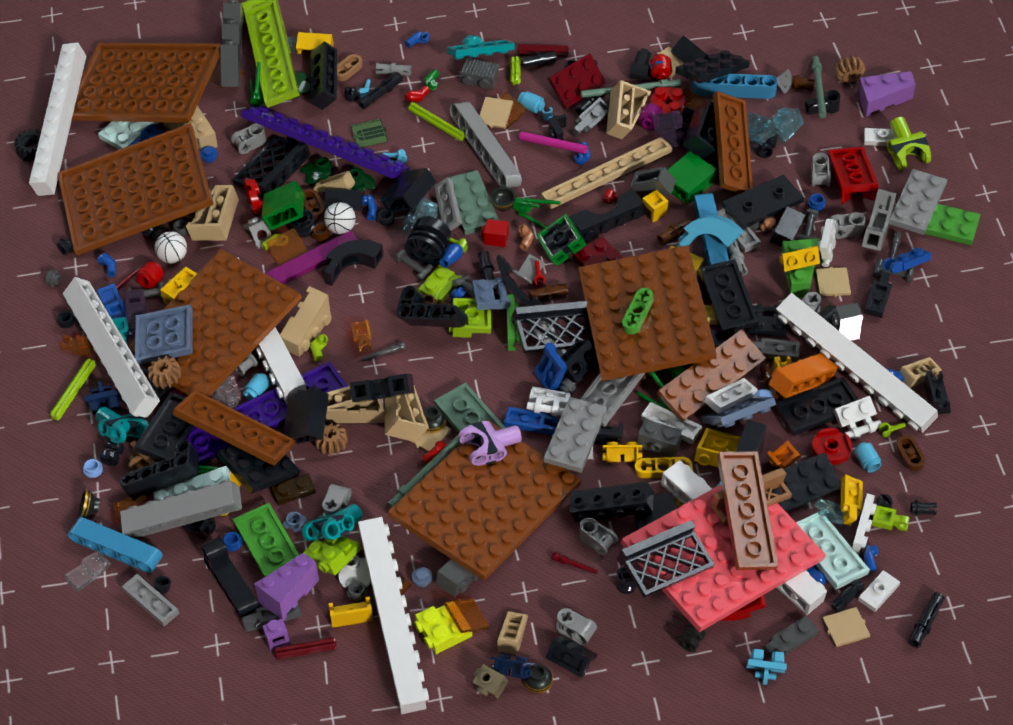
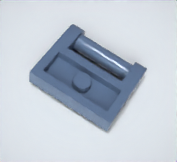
(485, 296)

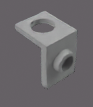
(255, 225)
(528, 269)

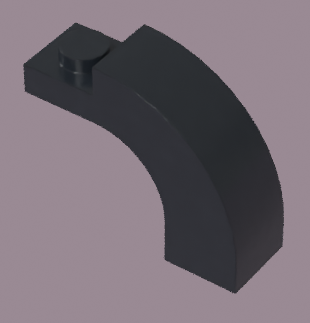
(351, 253)

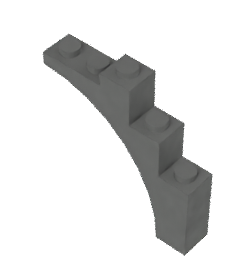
(231, 43)

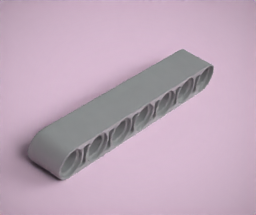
(485, 145)

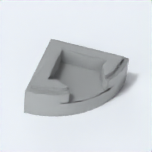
(785, 81)

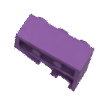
(884, 90)
(287, 585)

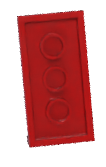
(853, 172)

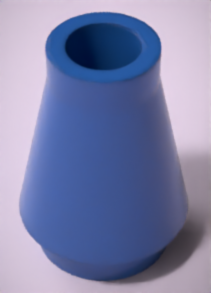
(451, 254)

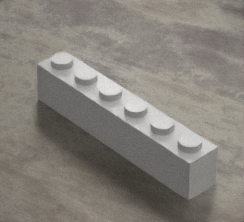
(181, 509)

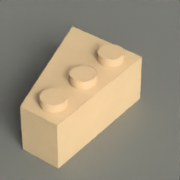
(624, 108)
(203, 131)
(215, 221)
(307, 323)
(343, 410)
(405, 417)

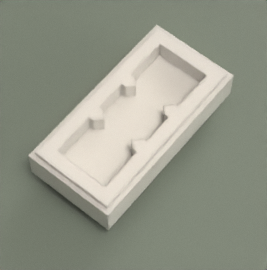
(877, 137)
(879, 591)

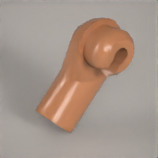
(768, 224)
(527, 236)

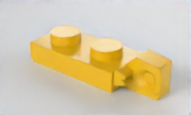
(851, 498)

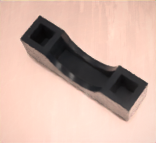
(628, 208)

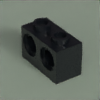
(579, 360)

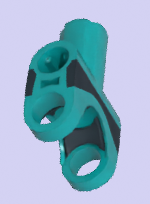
(117, 427)
(333, 525)

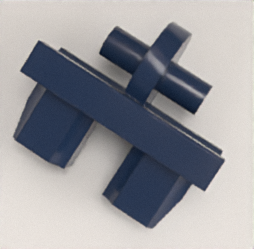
(101, 395)

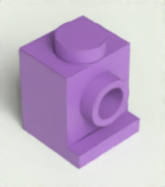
(273, 630)

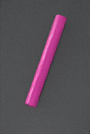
(552, 142)

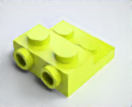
(439, 629)

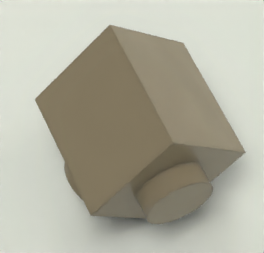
(489, 681)

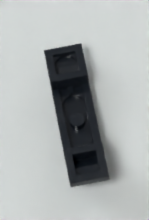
(506, 269)

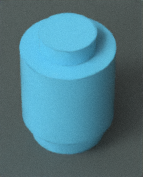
(531, 101)
(256, 386)
(868, 457)

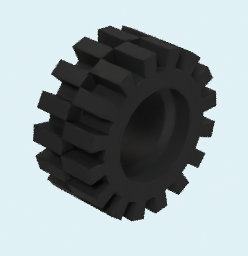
(24, 140)

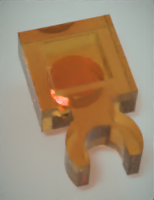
(362, 334)
(78, 346)
(124, 504)

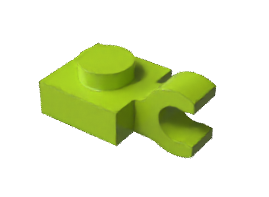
(887, 518)

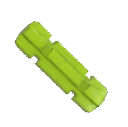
(515, 70)

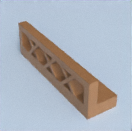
(770, 480)

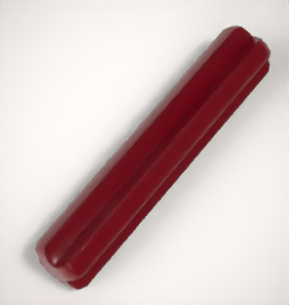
(531, 49)
(305, 648)

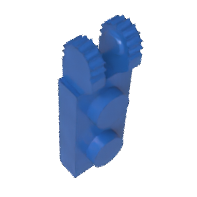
(906, 260)
(531, 421)

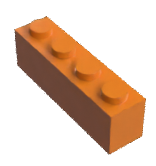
(803, 375)

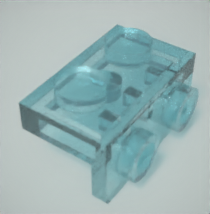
(787, 122)
(760, 128)
(423, 208)

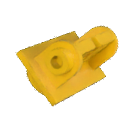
(800, 258)
(614, 452)

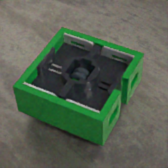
(561, 239)

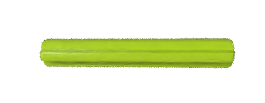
(436, 121)
(72, 389)

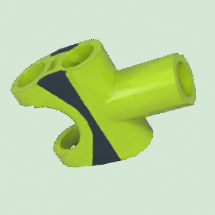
(907, 143)

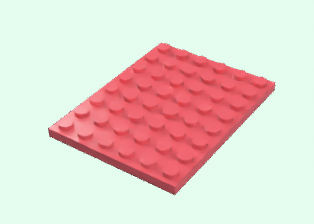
(724, 589)

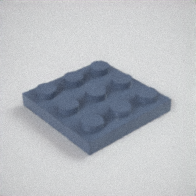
(164, 334)
(740, 411)

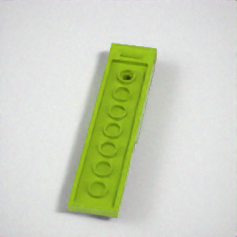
(272, 50)

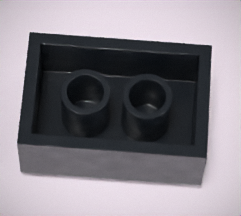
(702, 133)

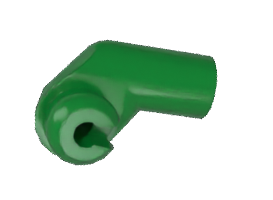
(430, 79)

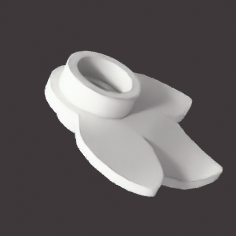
(356, 572)

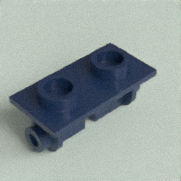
(519, 666)

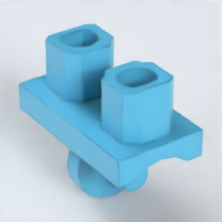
(776, 665)

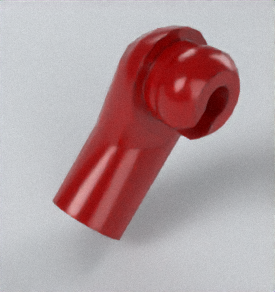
(417, 96)
(439, 446)

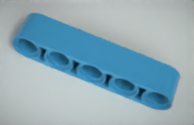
(739, 86)
(115, 545)

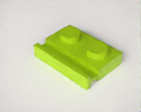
(439, 284)

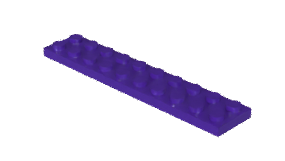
(325, 142)
(265, 409)

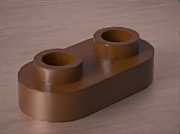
(314, 204)
(910, 455)

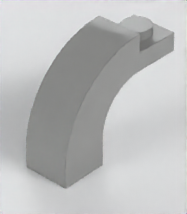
(879, 221)

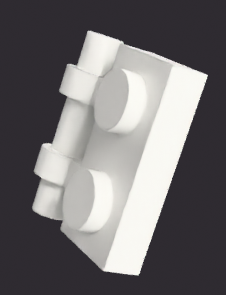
(828, 242)
(547, 401)
(854, 412)

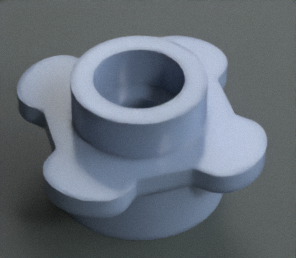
(294, 517)

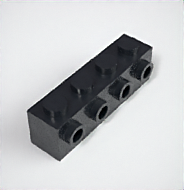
(611, 501)

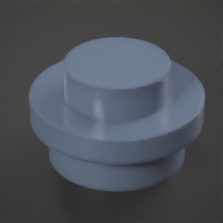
(422, 577)

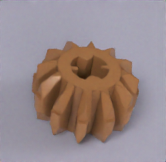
(850, 69)
(164, 372)
(334, 439)

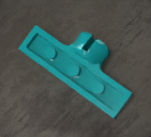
(474, 46)

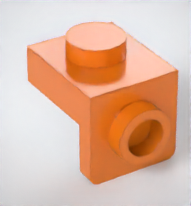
(784, 456)

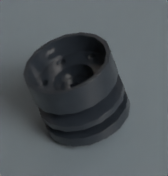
(428, 240)

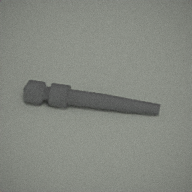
(896, 241)
(401, 346)

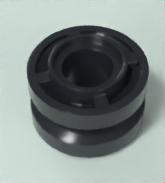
(305, 224)

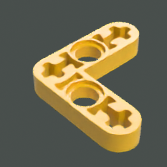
(656, 473)

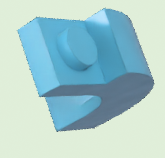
(716, 225)

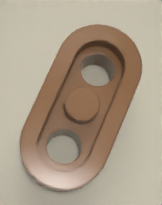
(349, 67)

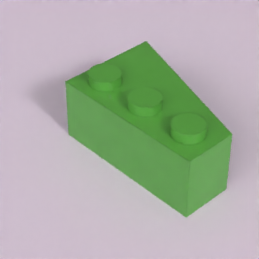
(800, 279)

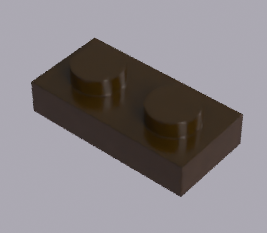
(293, 489)

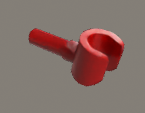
(609, 196)
(538, 274)

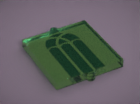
(369, 133)

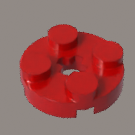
(675, 95)
(252, 190)
(832, 436)

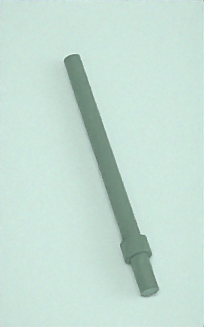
(817, 69)
(648, 86)
(404, 489)

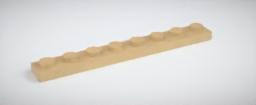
(607, 172)

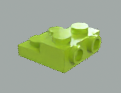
(478, 320)
(333, 554)

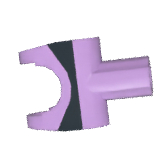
(490, 442)

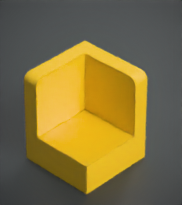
(656, 204)

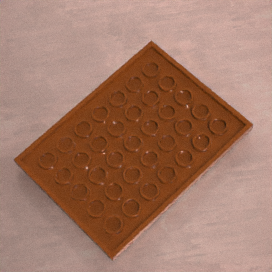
(145, 81)
(134, 189)
(231, 316)
(675, 326)
(485, 509)

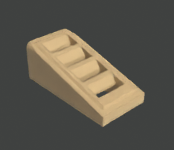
(341, 181)
(914, 376)
(510, 644)

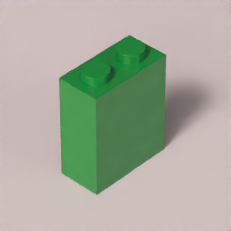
(691, 177)
(283, 205)

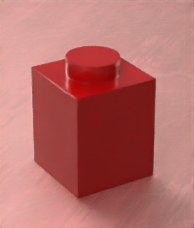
(495, 233)

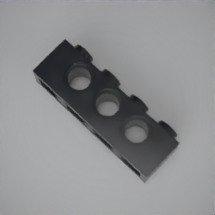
(323, 75)

